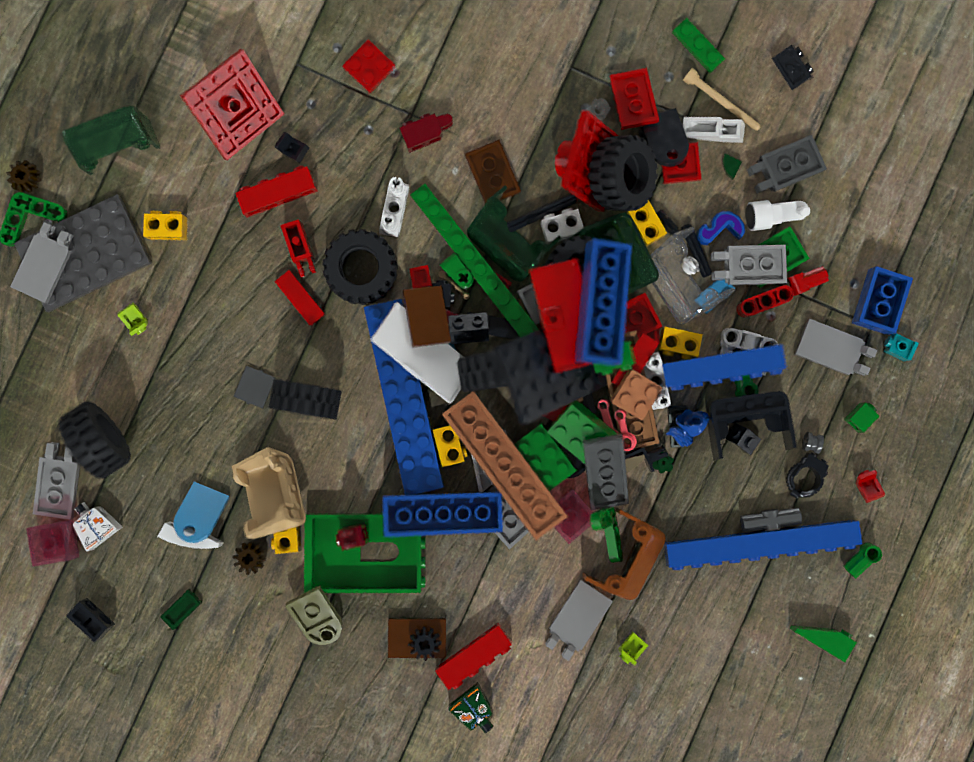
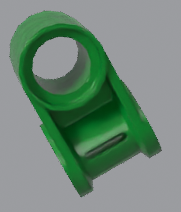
(455, 269)

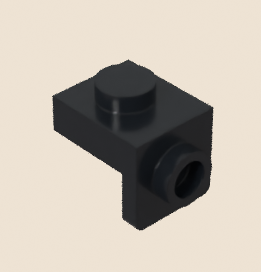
(291, 147)
(449, 298)
(743, 438)

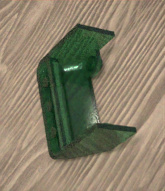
(109, 135)
(623, 230)
(505, 248)

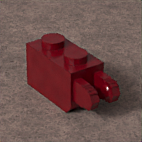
(425, 130)
(352, 536)

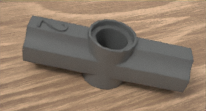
(771, 520)

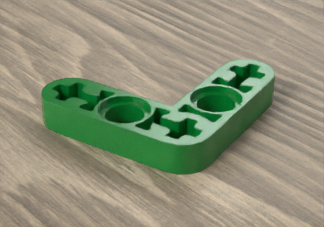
(22, 211)
(607, 520)

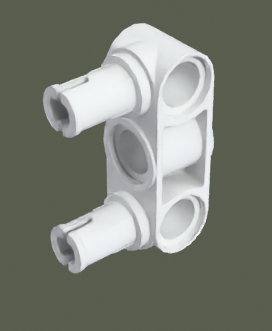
(396, 196)
(743, 340)
(655, 368)

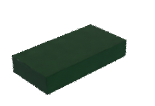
(181, 609)

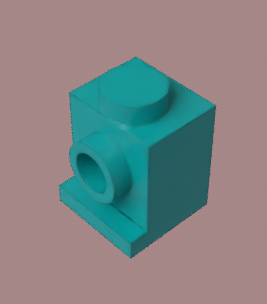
(892, 347)

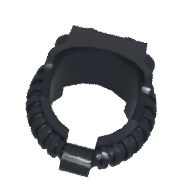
(819, 469)

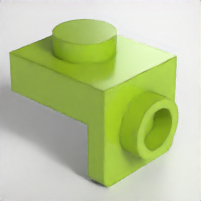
(133, 319)
(632, 648)

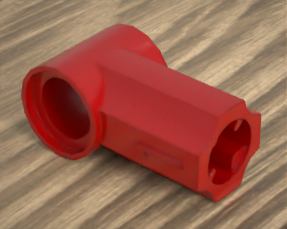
(804, 281)

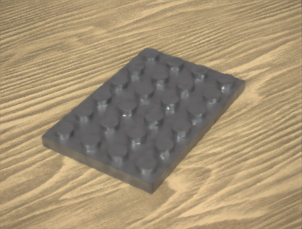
(102, 250)

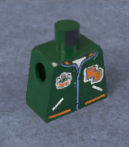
(473, 709)

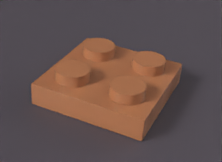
(635, 394)

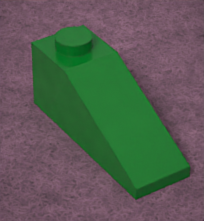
(830, 640)

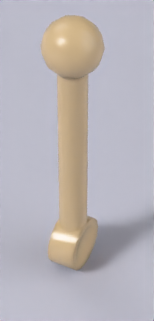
(465, 295)

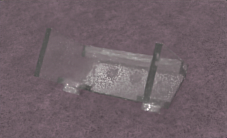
(677, 287)

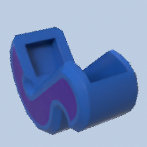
(721, 220)

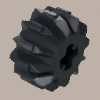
(427, 649)

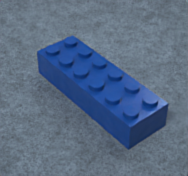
(603, 303)
(724, 366)
(442, 514)

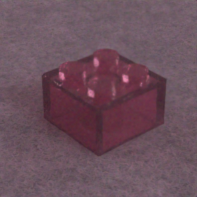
(578, 516)
(52, 543)

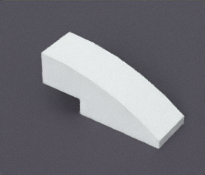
(714, 129)
(168, 533)

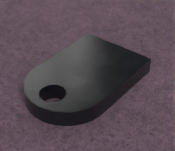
(667, 138)

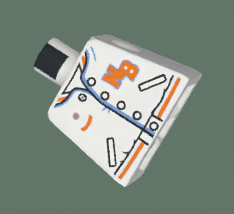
(94, 526)

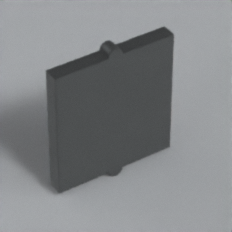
(254, 387)

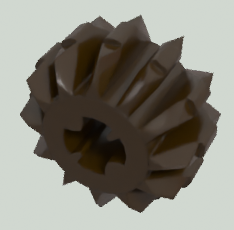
(18, 173)
(243, 562)

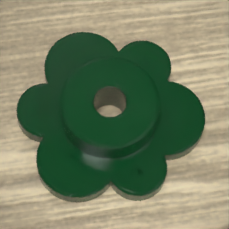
(657, 465)

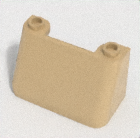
(271, 492)

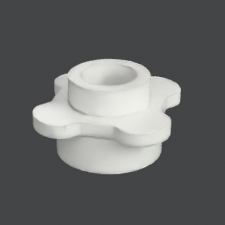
(690, 265)

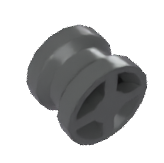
(813, 442)

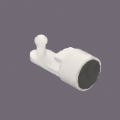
(763, 214)

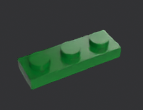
(698, 45)

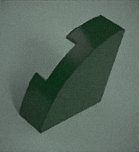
(730, 165)

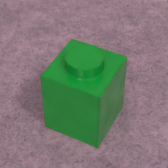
(862, 417)

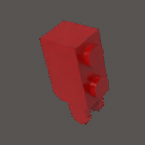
(298, 245)

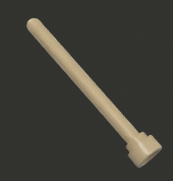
(693, 78)

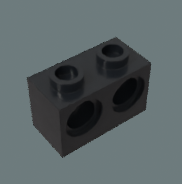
(90, 619)

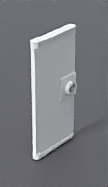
(431, 364)

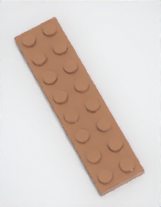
(504, 465)

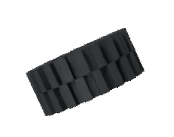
(305, 399)

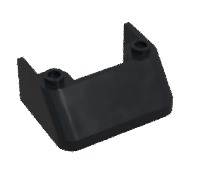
(770, 406)

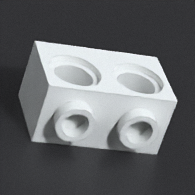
(564, 230)

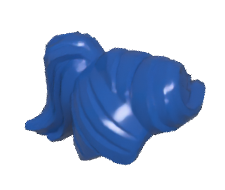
(690, 425)

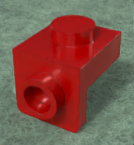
(420, 277)
(869, 486)

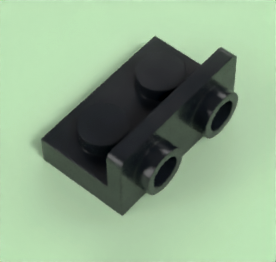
(793, 67)
(468, 328)

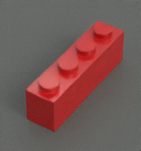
(276, 192)
(473, 656)

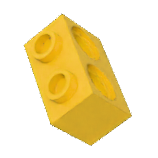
(651, 222)
(165, 231)
(680, 338)
(444, 446)
(293, 535)

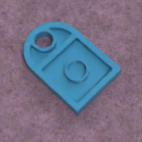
(199, 511)

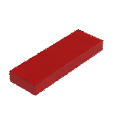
(299, 298)
(643, 351)

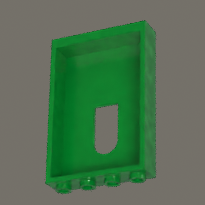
(344, 571)

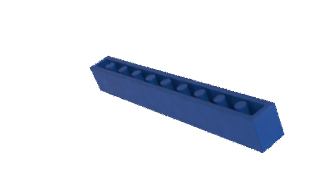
(762, 543)

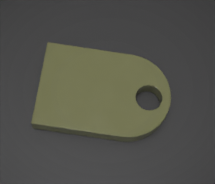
(314, 615)

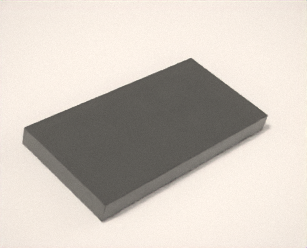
(606, 472)

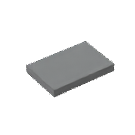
(512, 526)

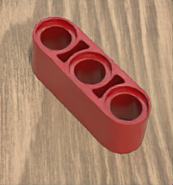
(773, 298)

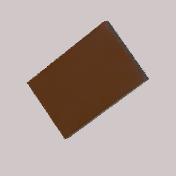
(492, 171)
(426, 316)
(399, 635)

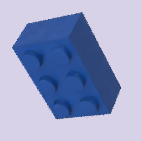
(882, 300)

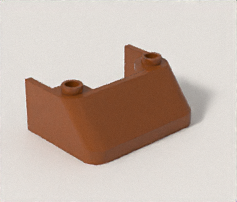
(651, 545)

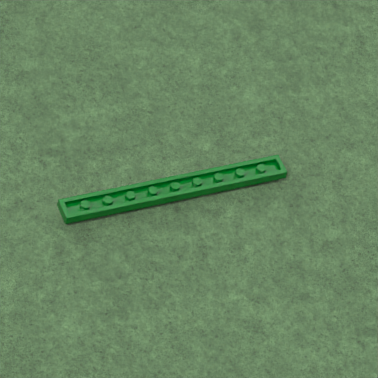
(473, 261)

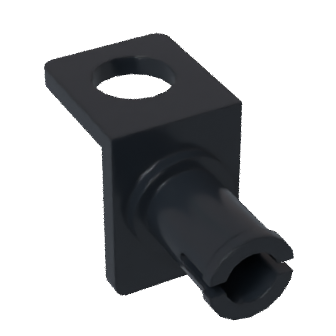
(650, 456)

